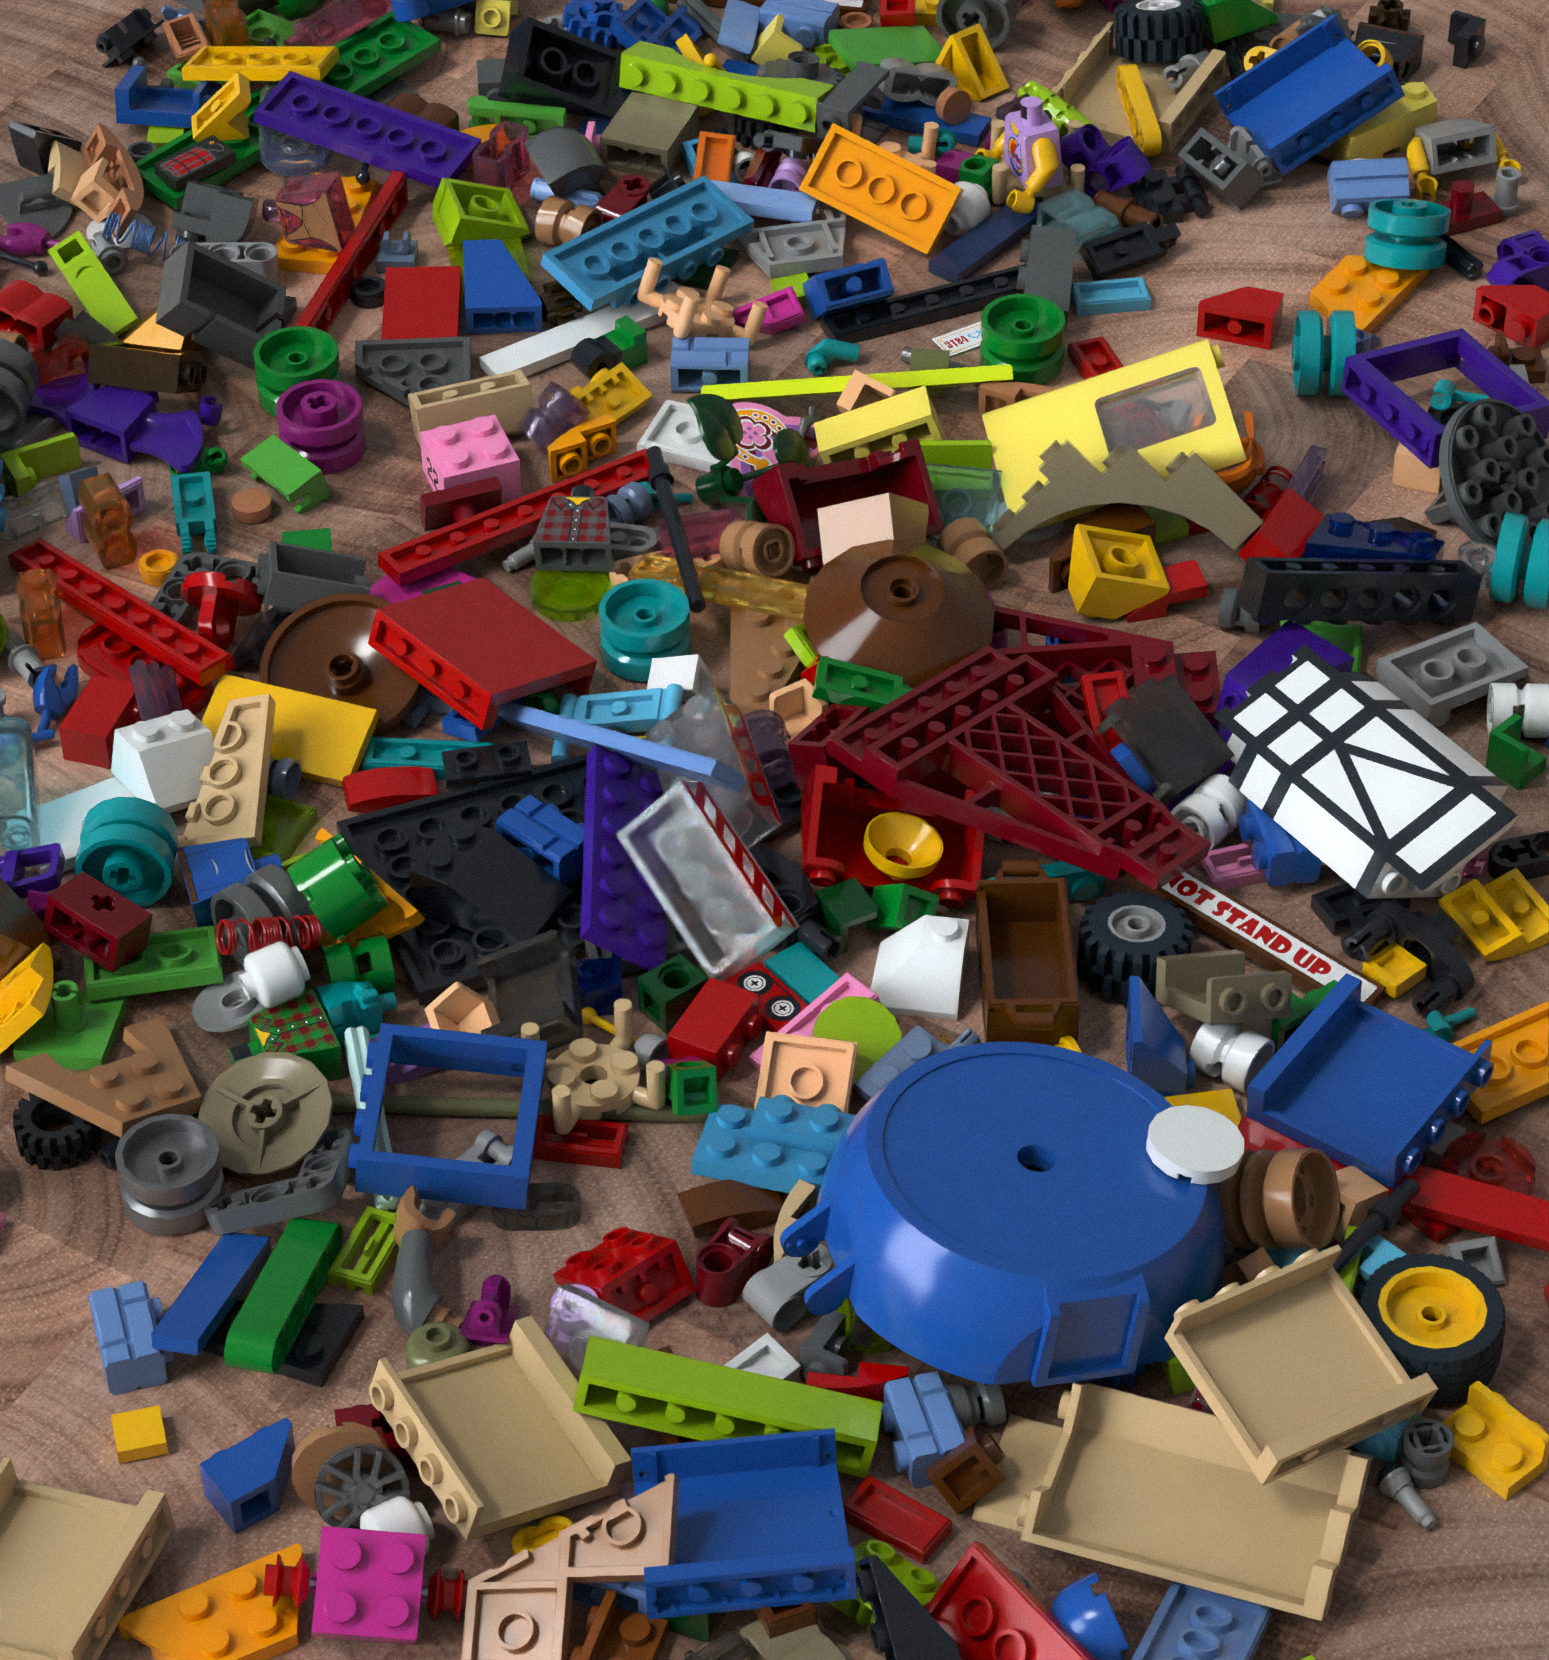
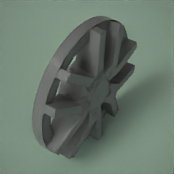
(360, 1487)

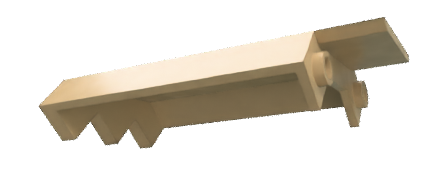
(1176, 1500)

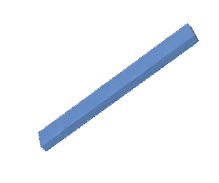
(631, 747)

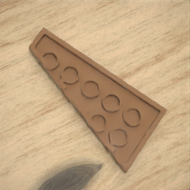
(760, 653)

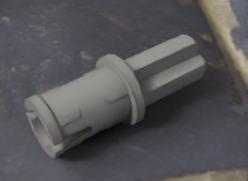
(1184, 69)
(23, 658)

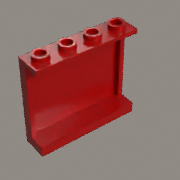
(478, 649)

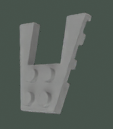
(799, 246)

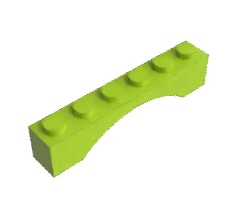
(670, 75)

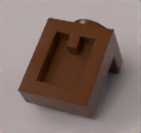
(1522, 355)
(968, 1470)

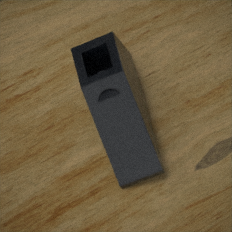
(901, 1623)

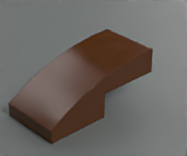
(713, 1203)

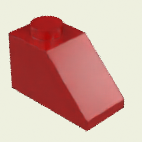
(1242, 317)

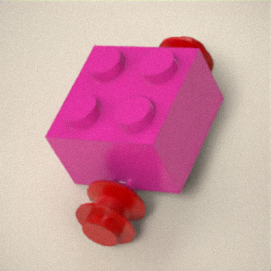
(367, 1586)

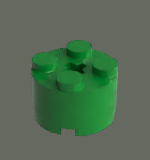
(338, 887)

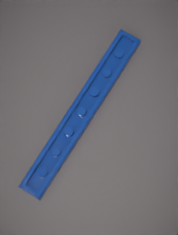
(903, 115)

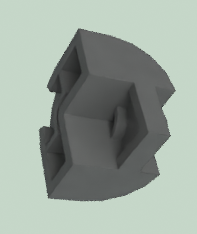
(567, 160)
(214, 214)

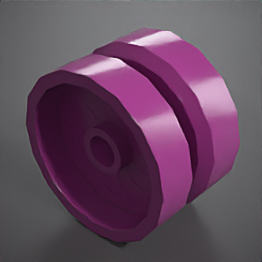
(323, 423)

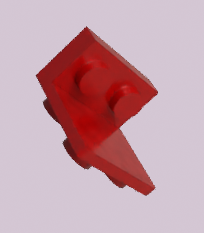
(632, 1272)

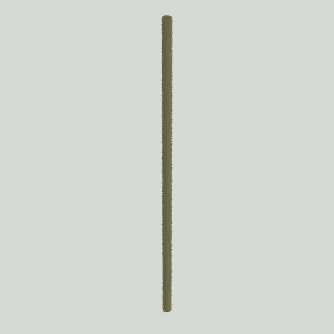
(498, 1108)

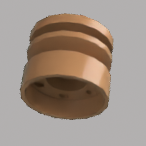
(1281, 1200)

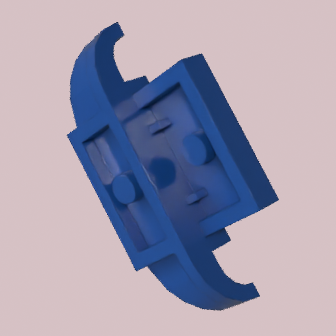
(651, 25)

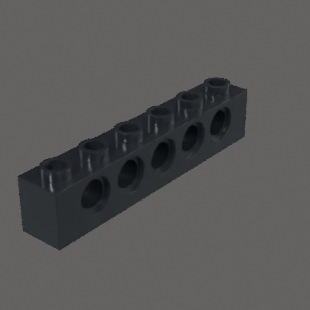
(1358, 590)

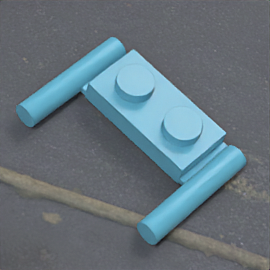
(626, 709)

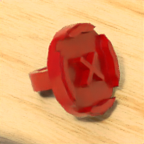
(220, 603)

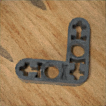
(192, 563)
(314, 1190)

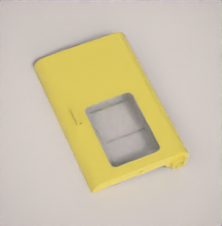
(1153, 404)

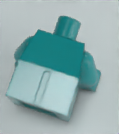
(354, 1005)

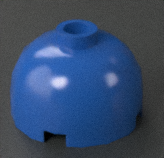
(1090, 1619)

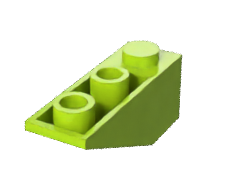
(93, 284)

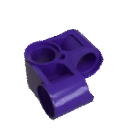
(1104, 165)
(1522, 261)

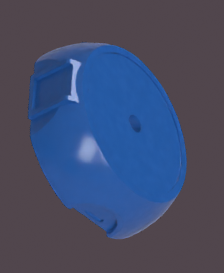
(1003, 1264)

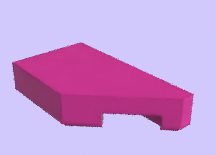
(782, 312)

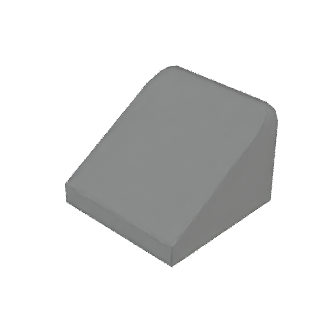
(1481, 1254)

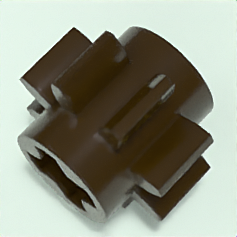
(1390, 14)
(558, 304)

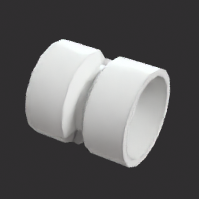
(1532, 703)
(1212, 809)
(1233, 1054)

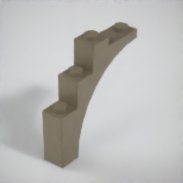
(1074, 482)

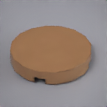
(319, 1446)

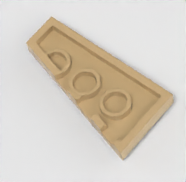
(236, 779)

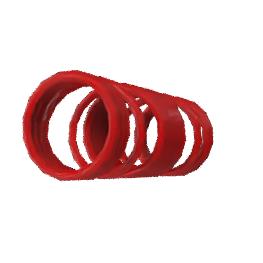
(1269, 491)
(268, 931)

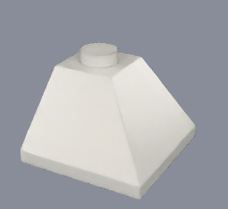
(924, 968)

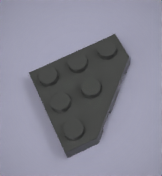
(413, 364)

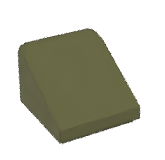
(930, 360)

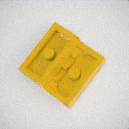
(1501, 916)
(25, 995)

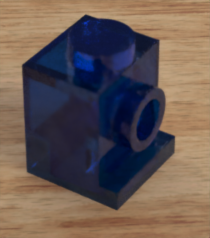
(600, 983)

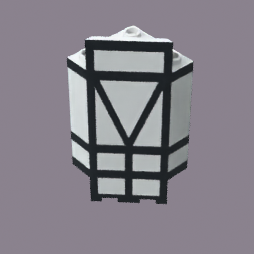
(1363, 779)

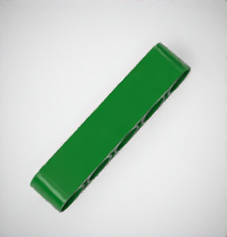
(283, 1296)

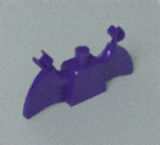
(125, 420)

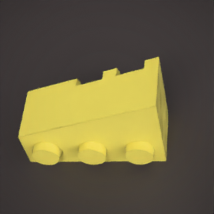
(1389, 128)
(879, 427)

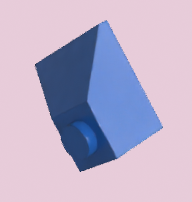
(1154, 1045)

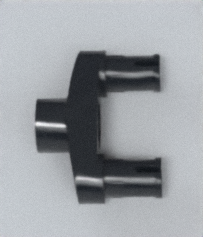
(1429, 941)

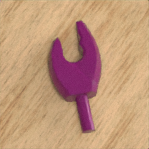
(26, 239)

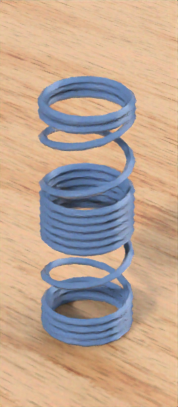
(144, 235)

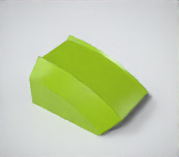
(476, 212)

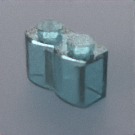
(1077, 212)

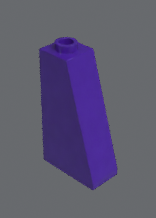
(1276, 655)

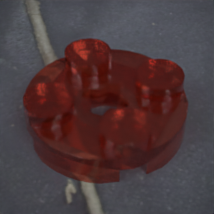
(59, 360)
(1506, 1157)

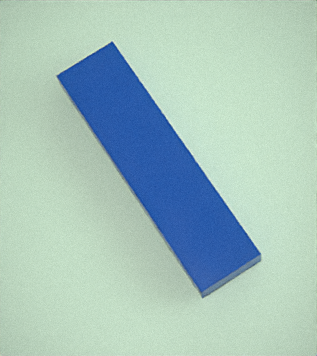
(211, 1293)

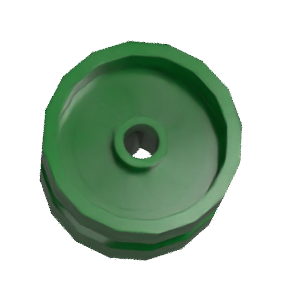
(1025, 334)
(291, 358)

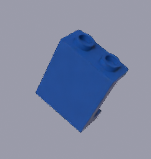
(158, 105)

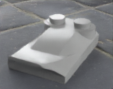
(1448, 671)

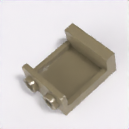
(1218, 990)

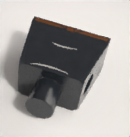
(1402, 45)

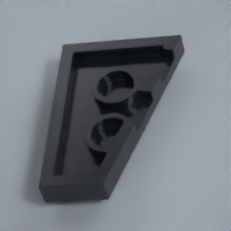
(316, 1346)

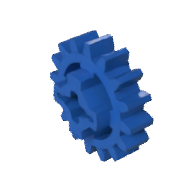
(593, 19)

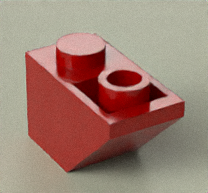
(1516, 310)

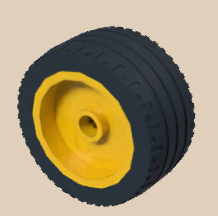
(1438, 1321)

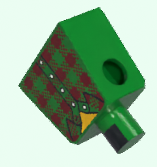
(294, 1028)

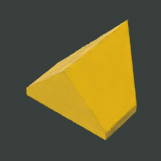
(973, 63)

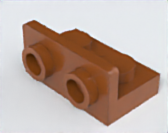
(620, 1633)

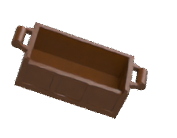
(1026, 956)

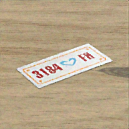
(960, 340)

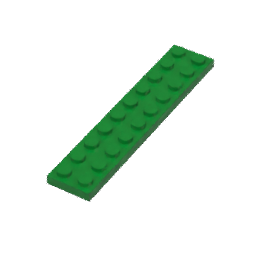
(365, 65)

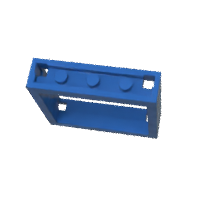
(440, 1177)

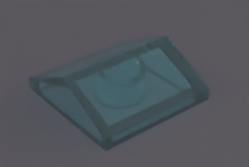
(966, 493)

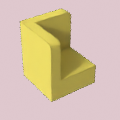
(773, 43)

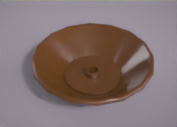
(859, 619)

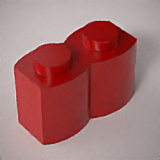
(32, 313)

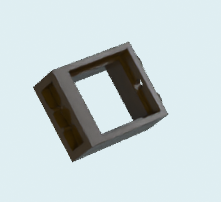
(146, 367)

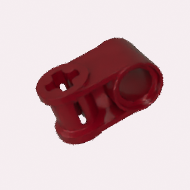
(625, 196)
(730, 1262)

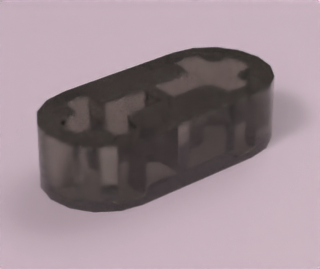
(541, 1211)

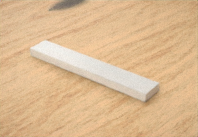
(558, 343)

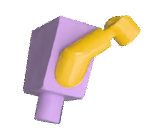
(1030, 152)

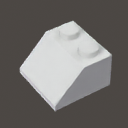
(163, 758)

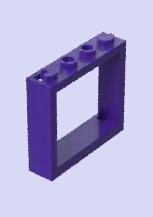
(1370, 384)

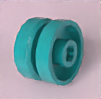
(1407, 233)
(1319, 353)
(1521, 560)
(643, 623)
(129, 848)

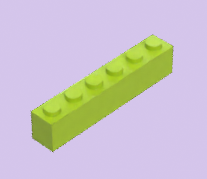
(719, 1401)

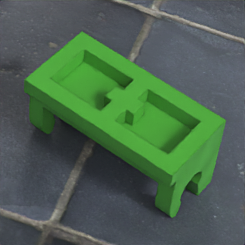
(287, 473)

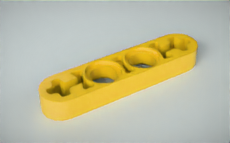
(1138, 110)

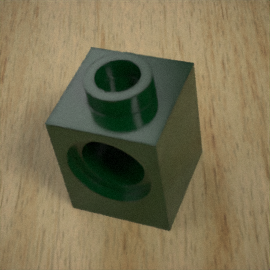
(669, 991)

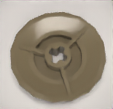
(254, 1091)

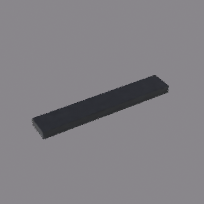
(920, 307)

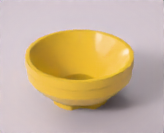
(906, 838)

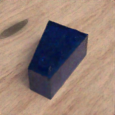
(1349, 538)

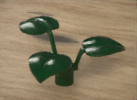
(721, 432)

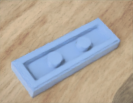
(739, 26)
(770, 202)

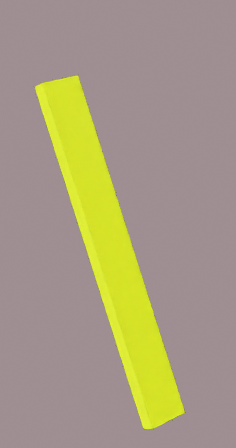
(835, 385)

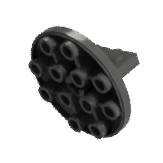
(1491, 465)

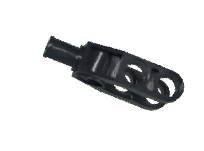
(800, 900)

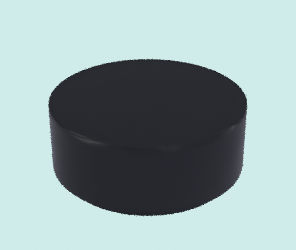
(368, 292)

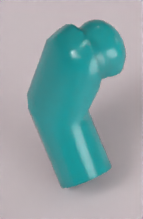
(945, 142)
(827, 351)

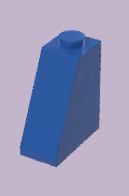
(497, 291)

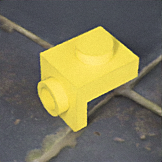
(494, 16)

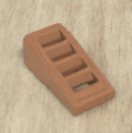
(184, 36)

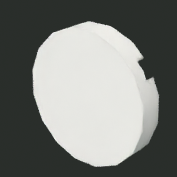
(1195, 1144)

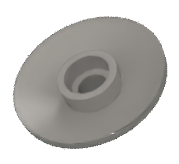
(224, 1006)

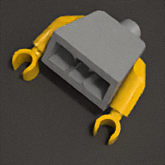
(1453, 147)

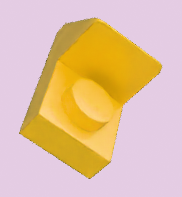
(224, 112)

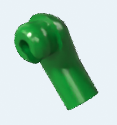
(212, 460)

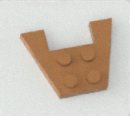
(119, 1092)

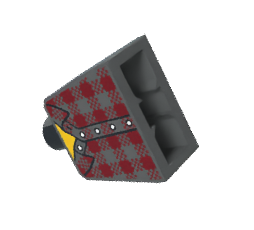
(575, 533)

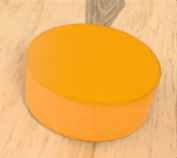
(156, 566)

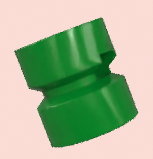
(342, 963)

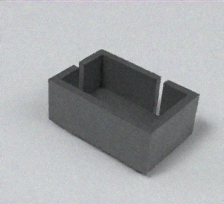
(218, 302)

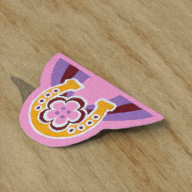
(756, 447)

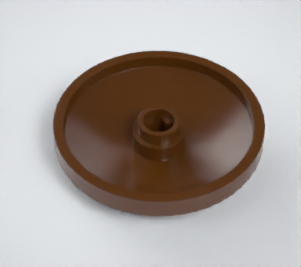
(328, 655)

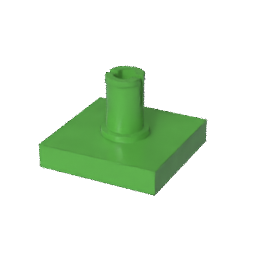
(74, 1029)

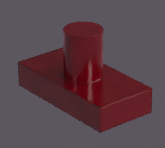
(1470, 209)
(459, 502)

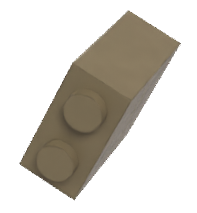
(648, 134)

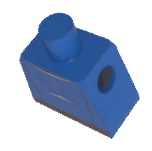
(215, 867)

